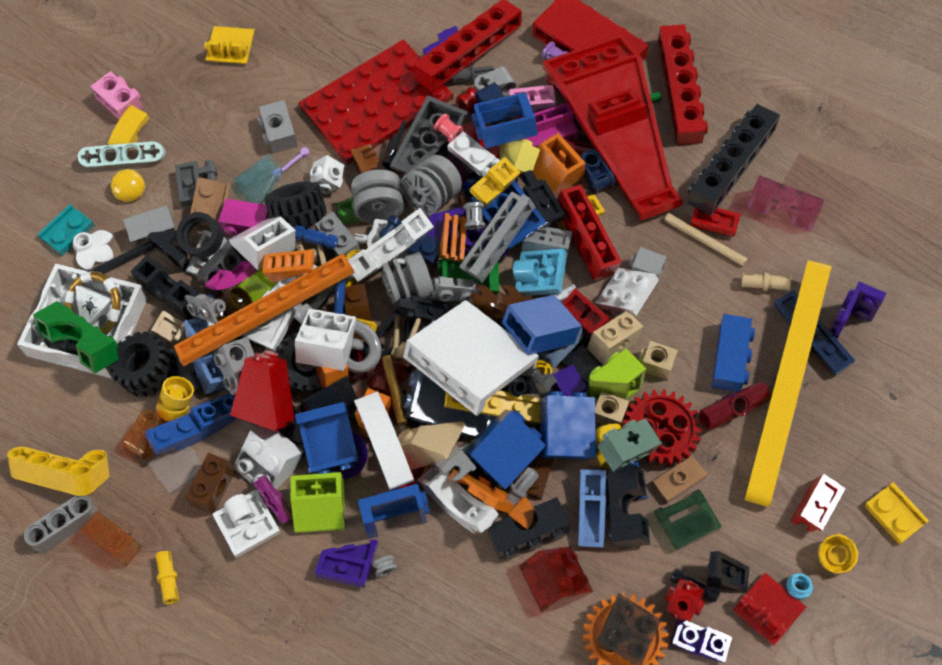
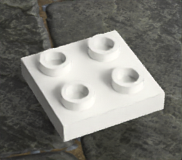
(627, 291)
(246, 522)

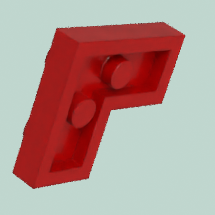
(721, 221)

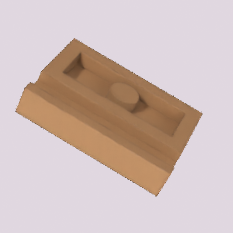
(209, 198)

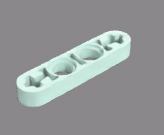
(121, 157)

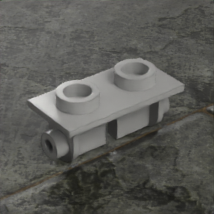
(447, 291)
(205, 307)

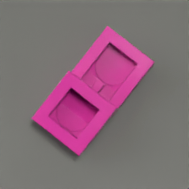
(225, 279)

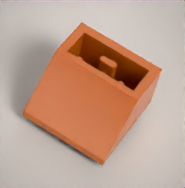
(558, 164)

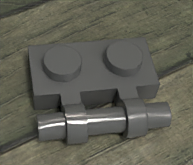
(187, 178)

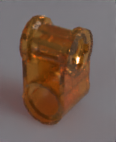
(135, 439)

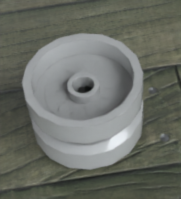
(377, 195)

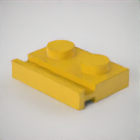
(896, 513)

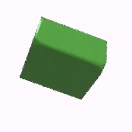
(346, 211)

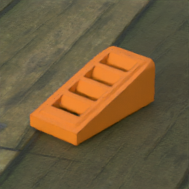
(274, 262)

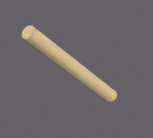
(705, 239)

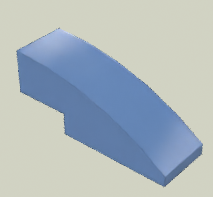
(205, 366)
(592, 508)

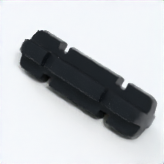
(711, 593)

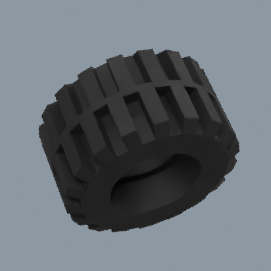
(297, 203)
(153, 374)

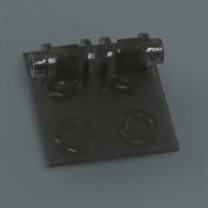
(628, 630)

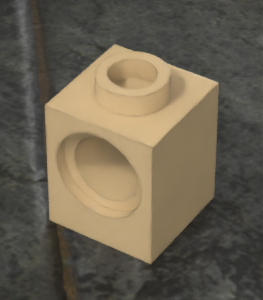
(658, 369)
(617, 404)

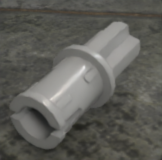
(522, 485)

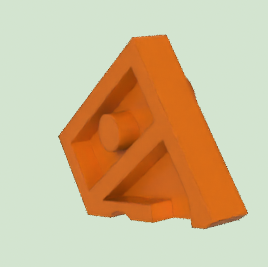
(483, 489)

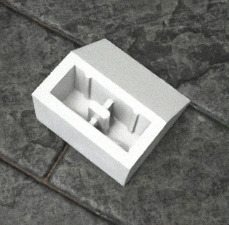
(266, 237)
(325, 339)
(268, 454)

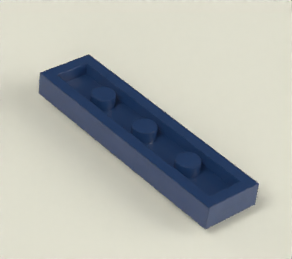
(824, 343)

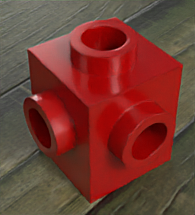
(687, 592)

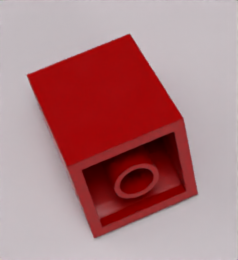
(264, 392)

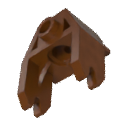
(496, 306)

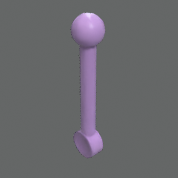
(304, 153)

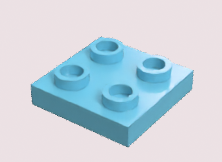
(540, 272)

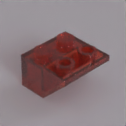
(555, 578)

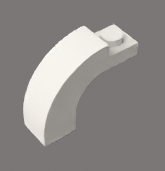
(456, 501)

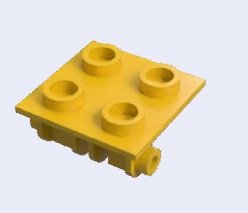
(229, 45)

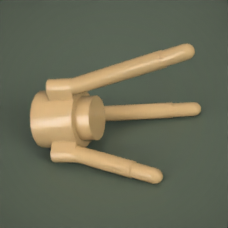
(398, 351)

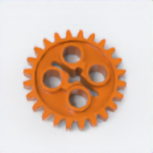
(611, 658)

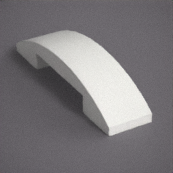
(391, 245)
(384, 440)

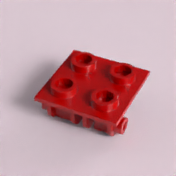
(769, 609)

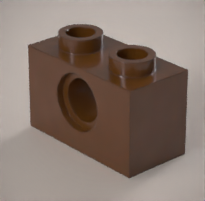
(210, 483)

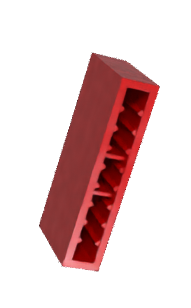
(576, 25)

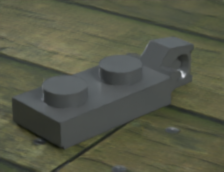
(537, 382)

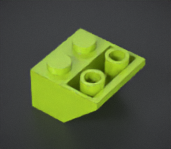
(619, 377)
(318, 502)

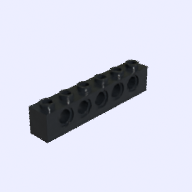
(733, 159)

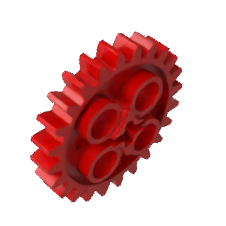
(673, 411)

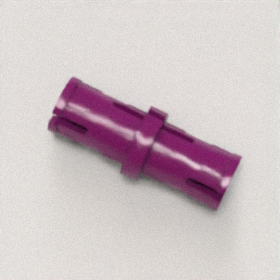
(273, 499)

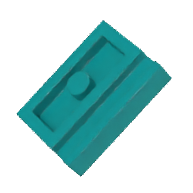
(63, 228)

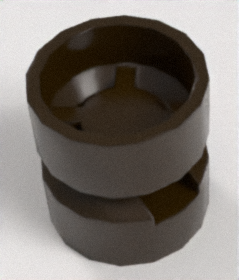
(234, 299)

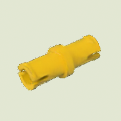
(167, 577)

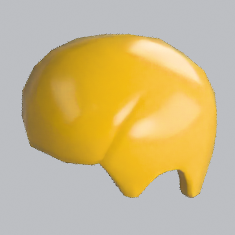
(127, 185)
(838, 554)

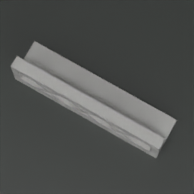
(500, 238)

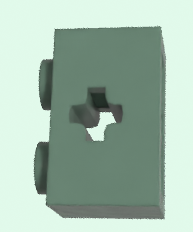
(628, 444)

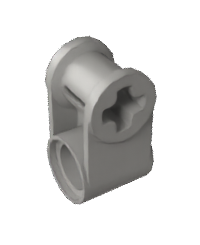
(500, 76)

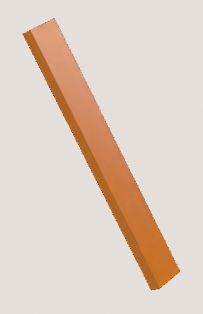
(263, 309)

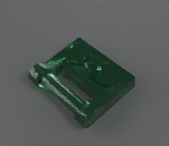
(692, 526)

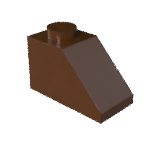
(357, 304)

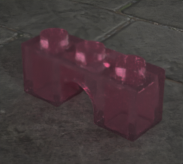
(773, 195)

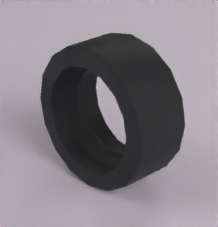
(186, 226)

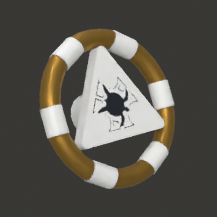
(93, 304)

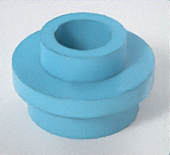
(802, 580)

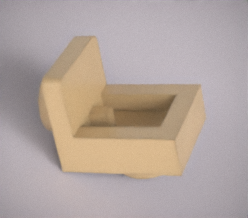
(169, 328)

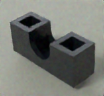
(160, 285)
(624, 486)
(510, 540)

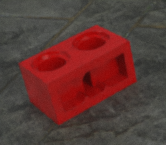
(585, 311)

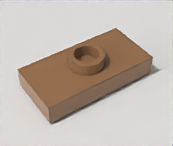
(679, 479)

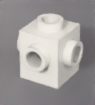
(327, 173)

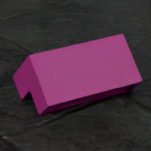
(553, 121)

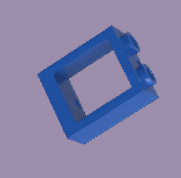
(502, 109)

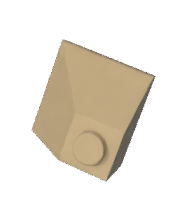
(429, 443)

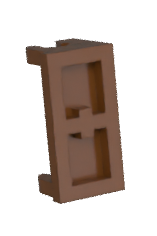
(366, 161)

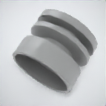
(431, 184)
(407, 280)

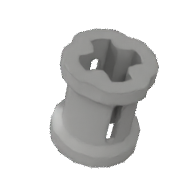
(474, 216)

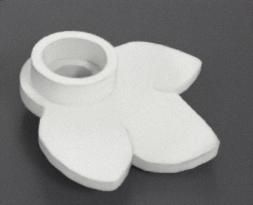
(95, 250)

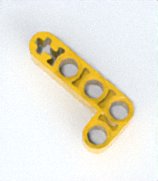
(58, 472)

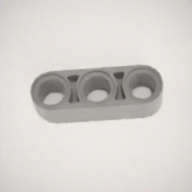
(48, 524)

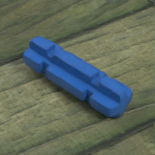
(316, 237)

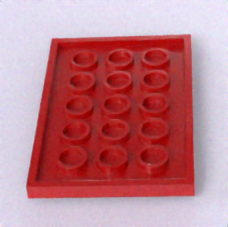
(370, 101)

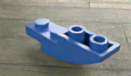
(193, 427)

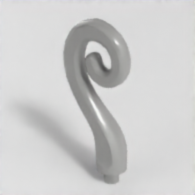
(361, 329)

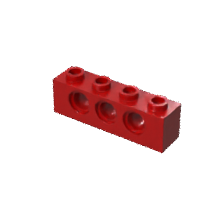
(588, 233)

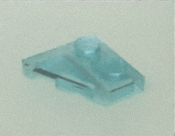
(259, 179)

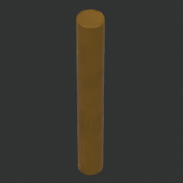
(394, 390)

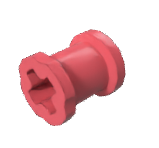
(448, 127)

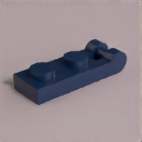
(426, 246)

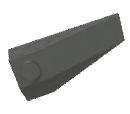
(422, 138)

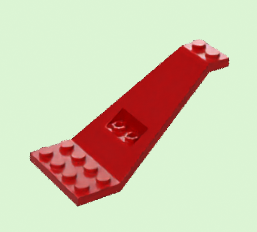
(614, 107)

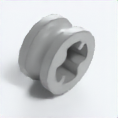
(384, 566)

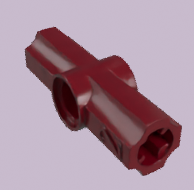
(724, 409)

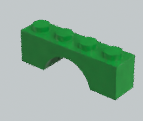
(93, 346)

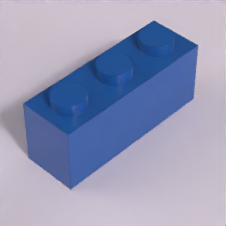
(733, 353)

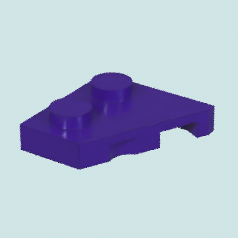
(347, 564)

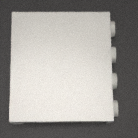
(468, 355)

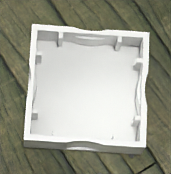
(132, 303)

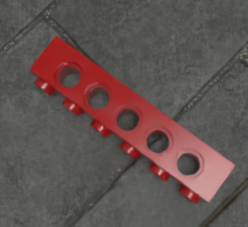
(467, 45)
(681, 84)

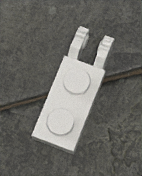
(472, 154)

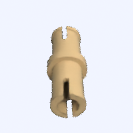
(766, 281)

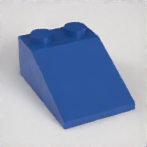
(531, 225)

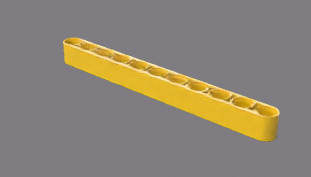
(788, 384)

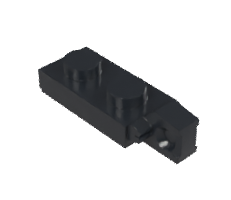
(543, 198)
(421, 308)

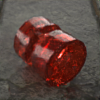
(379, 381)

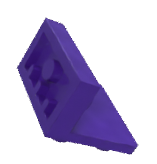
(862, 302)

